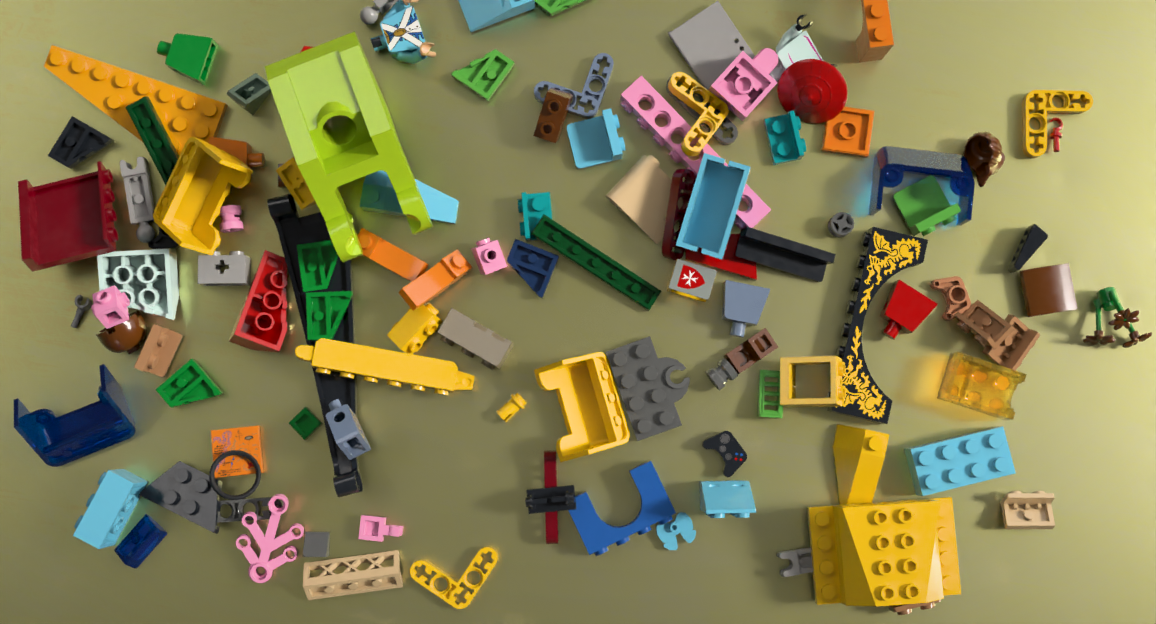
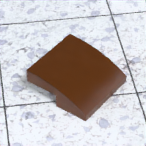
(1048, 290)

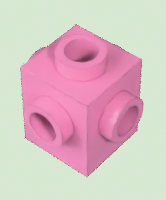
(110, 306)

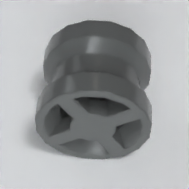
(842, 220)

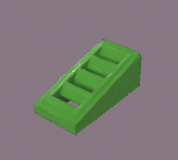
(778, 413)

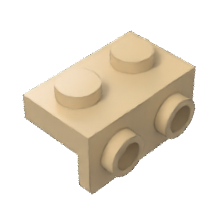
(1028, 510)

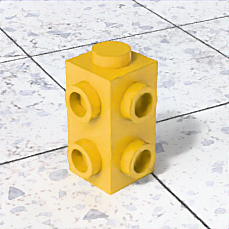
(415, 328)

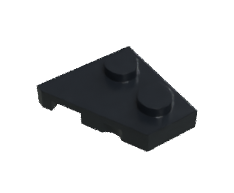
(77, 143)

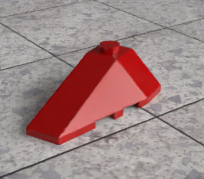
(263, 314)

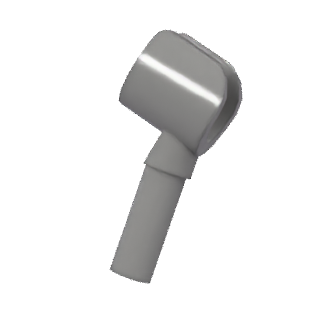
(80, 310)

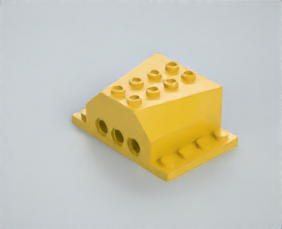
(884, 552)

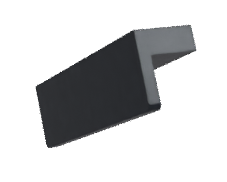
(783, 254)

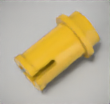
(511, 407)

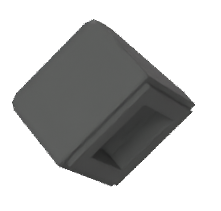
(316, 544)

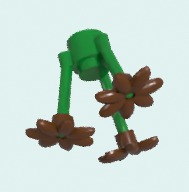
(1110, 301)

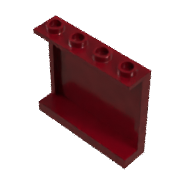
(67, 219)

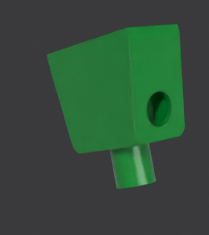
(189, 55)

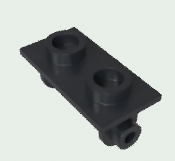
(551, 499)

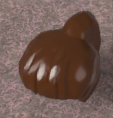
(984, 155)

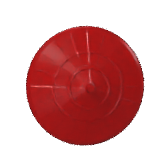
(812, 90)

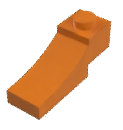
(391, 256)
(435, 280)

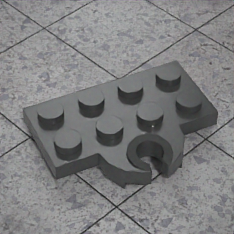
(647, 387)

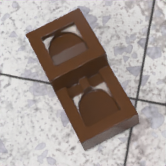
(751, 351)

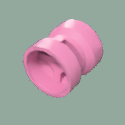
(230, 219)

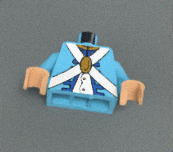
(403, 34)

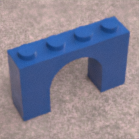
(654, 508)

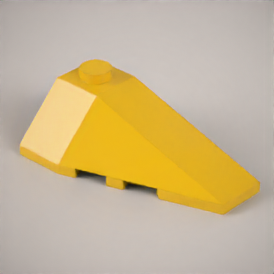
(858, 462)

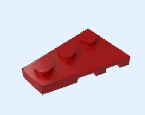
(728, 263)

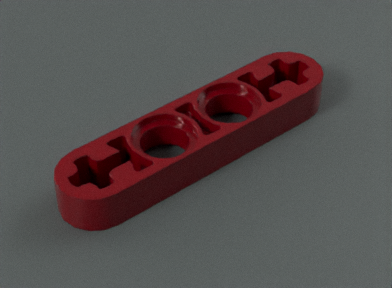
(675, 213)
(550, 477)

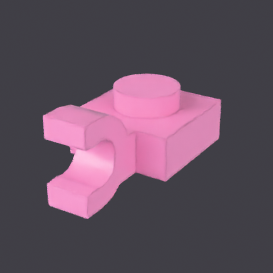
(375, 527)

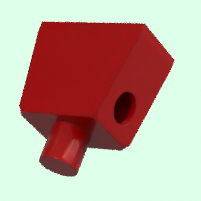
(905, 309)

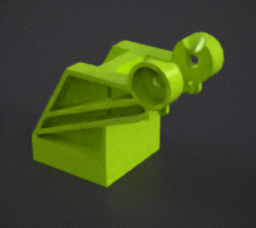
(341, 133)

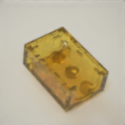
(980, 385)

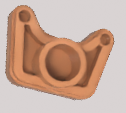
(954, 295)

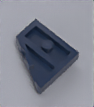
(532, 265)

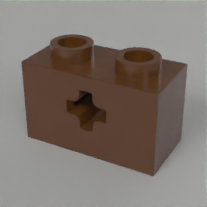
(553, 115)

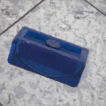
(140, 542)

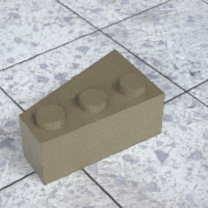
(475, 339)

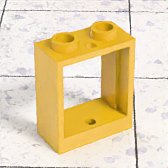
(788, 381)

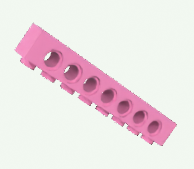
(660, 108)

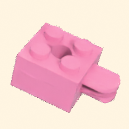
(746, 82)

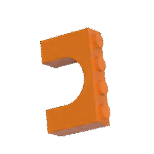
(876, 32)

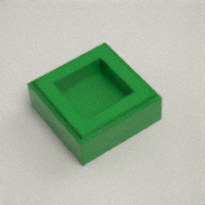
(305, 423)

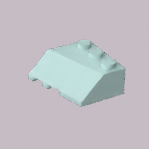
(145, 277)

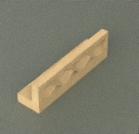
(352, 580)

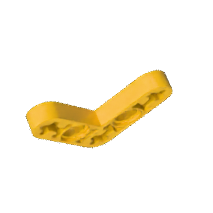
(1045, 106)
(707, 114)
(454, 586)

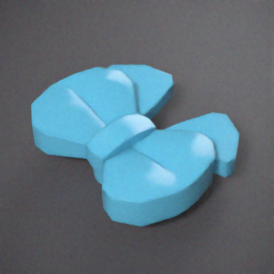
(682, 525)

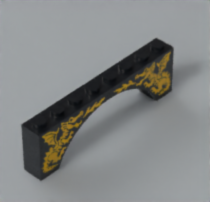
(882, 257)

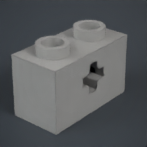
(237, 275)

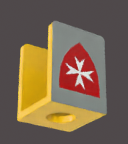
(691, 280)

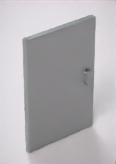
(709, 43)

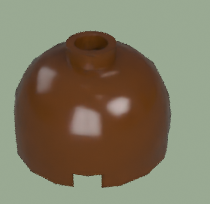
(125, 335)

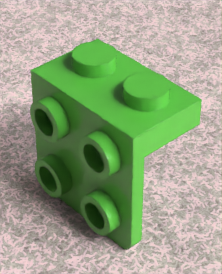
(925, 206)

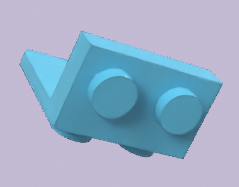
(596, 140)

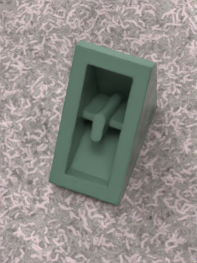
(250, 93)

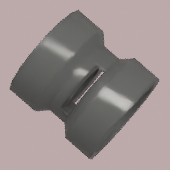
(722, 373)

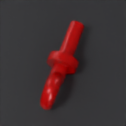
(1056, 135)

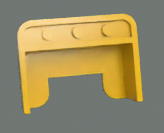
(197, 193)
(587, 404)

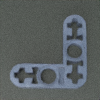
(586, 95)

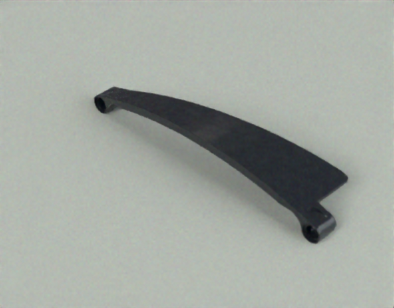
(330, 387)

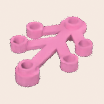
(268, 541)

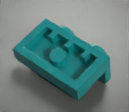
(785, 138)
(533, 208)

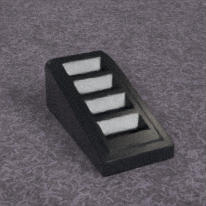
(1030, 242)

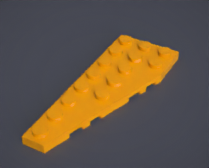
(114, 88)

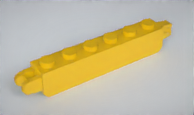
(386, 365)

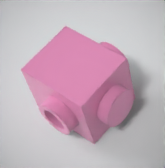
(496, 259)

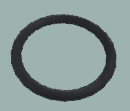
(220, 458)

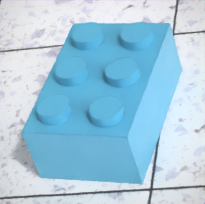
(109, 508)

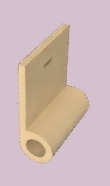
(644, 196)

